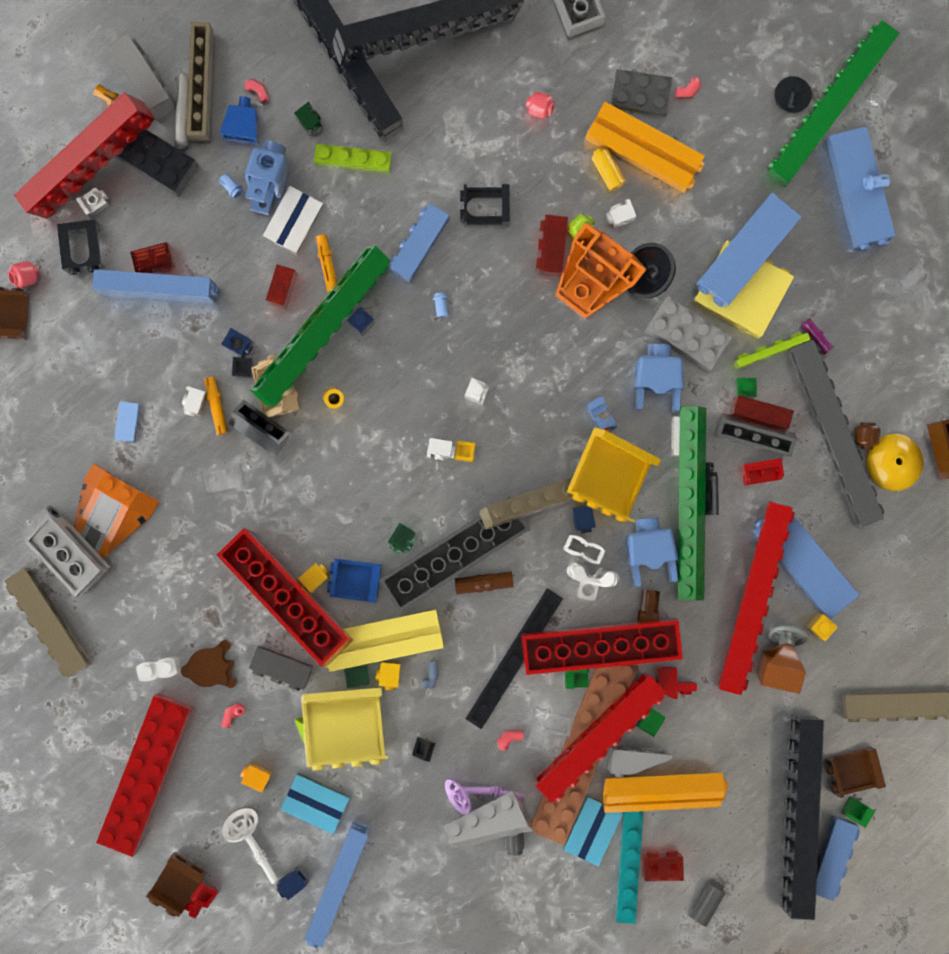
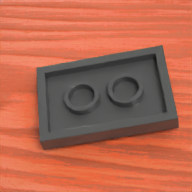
(641, 92)

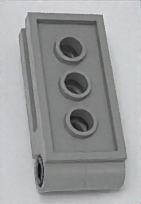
(64, 551)

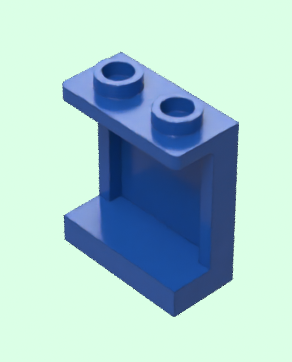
(354, 580)

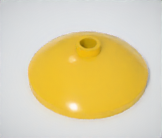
(883, 466)

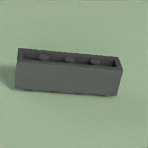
(756, 434)

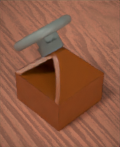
(780, 665)

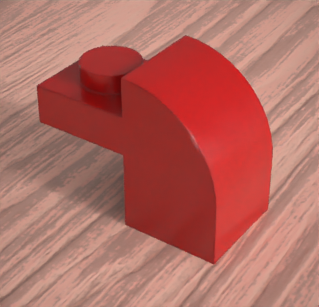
(667, 679)

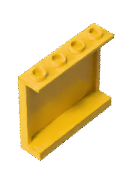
(610, 474)

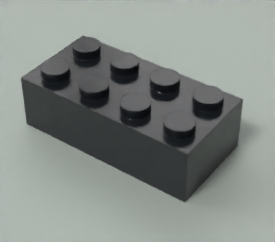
(159, 162)

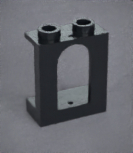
(486, 192)
(90, 227)

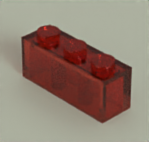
(552, 245)
(761, 412)

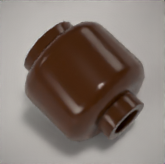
(867, 435)

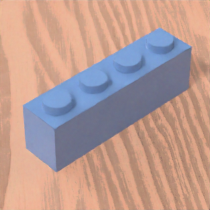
(420, 242)
(834, 856)

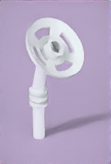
(246, 831)

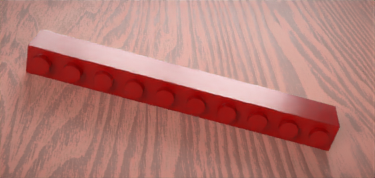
(755, 598)

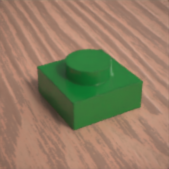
(746, 387)

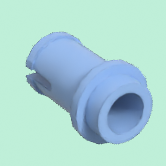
(876, 181)
(233, 188)
(441, 304)

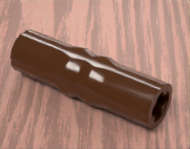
(484, 582)

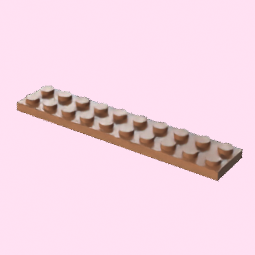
(606, 685)

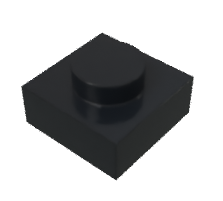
(242, 367)
(423, 749)

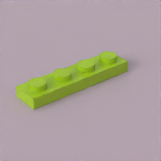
(352, 158)
(778, 347)

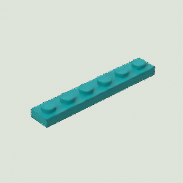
(629, 867)

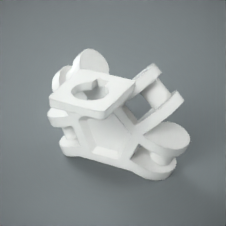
(601, 578)

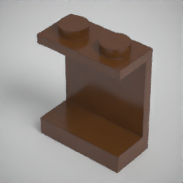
(13, 313)
(176, 885)

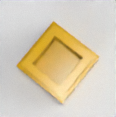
(464, 451)

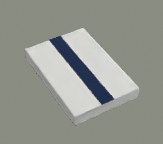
(293, 220)

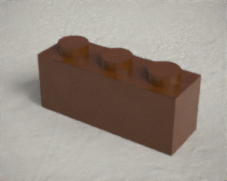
(939, 440)

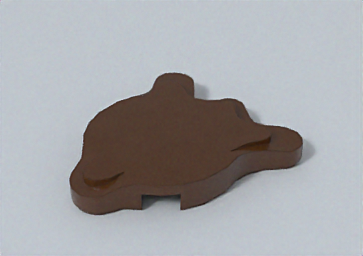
(209, 667)

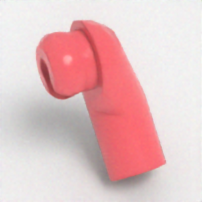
(258, 87)
(692, 88)
(230, 713)
(507, 737)

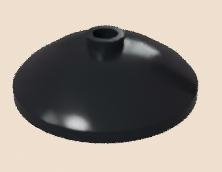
(655, 259)

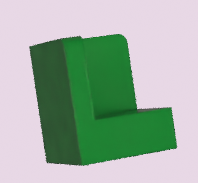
(576, 679)
(651, 723)
(857, 812)

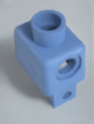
(266, 175)
(659, 374)
(651, 548)

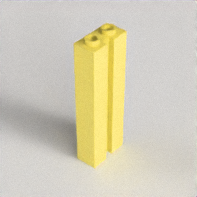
(390, 640)

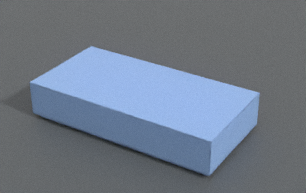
(127, 421)

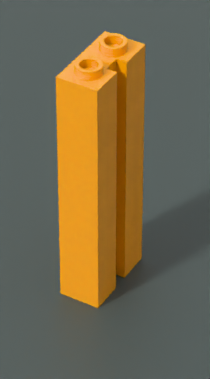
(645, 147)
(664, 792)

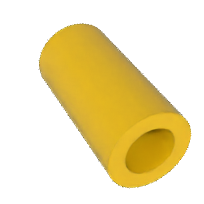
(608, 169)
(337, 401)

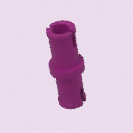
(817, 335)

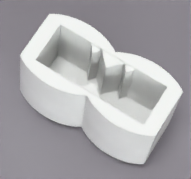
(578, 546)
(154, 669)

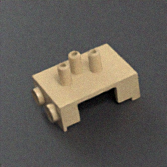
(289, 401)

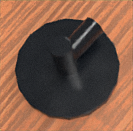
(792, 94)

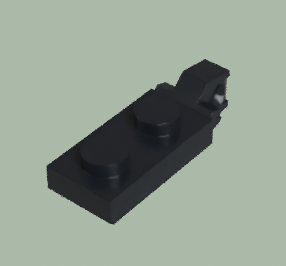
(712, 496)

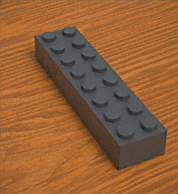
(448, 560)

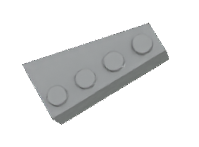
(490, 822)

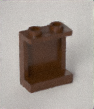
(855, 771)

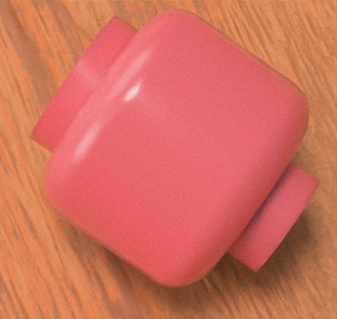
(540, 105)
(23, 274)

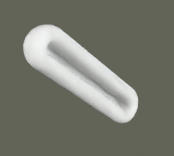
(181, 139)

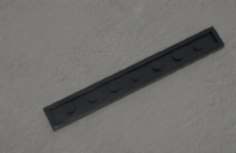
(512, 660)

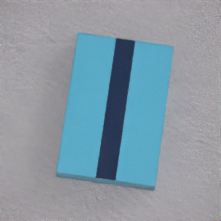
(315, 803)
(592, 832)

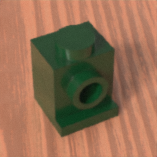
(308, 119)

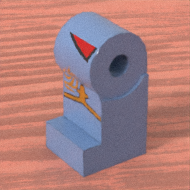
(601, 414)

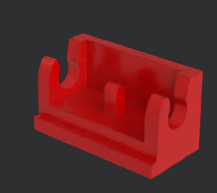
(762, 471)

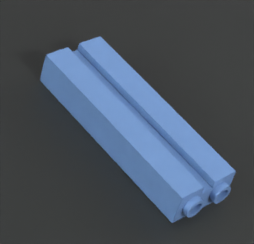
(863, 208)
(748, 250)
(155, 286)
(814, 571)
(337, 885)

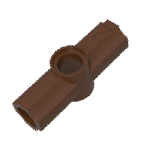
(649, 606)

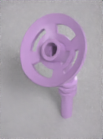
(460, 795)

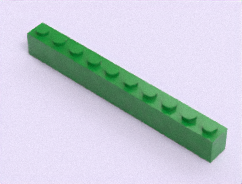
(833, 103)
(320, 326)
(692, 503)

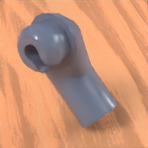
(433, 675)

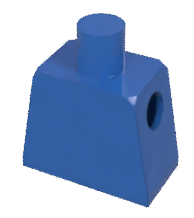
(241, 122)

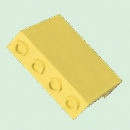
(756, 301)
(343, 728)

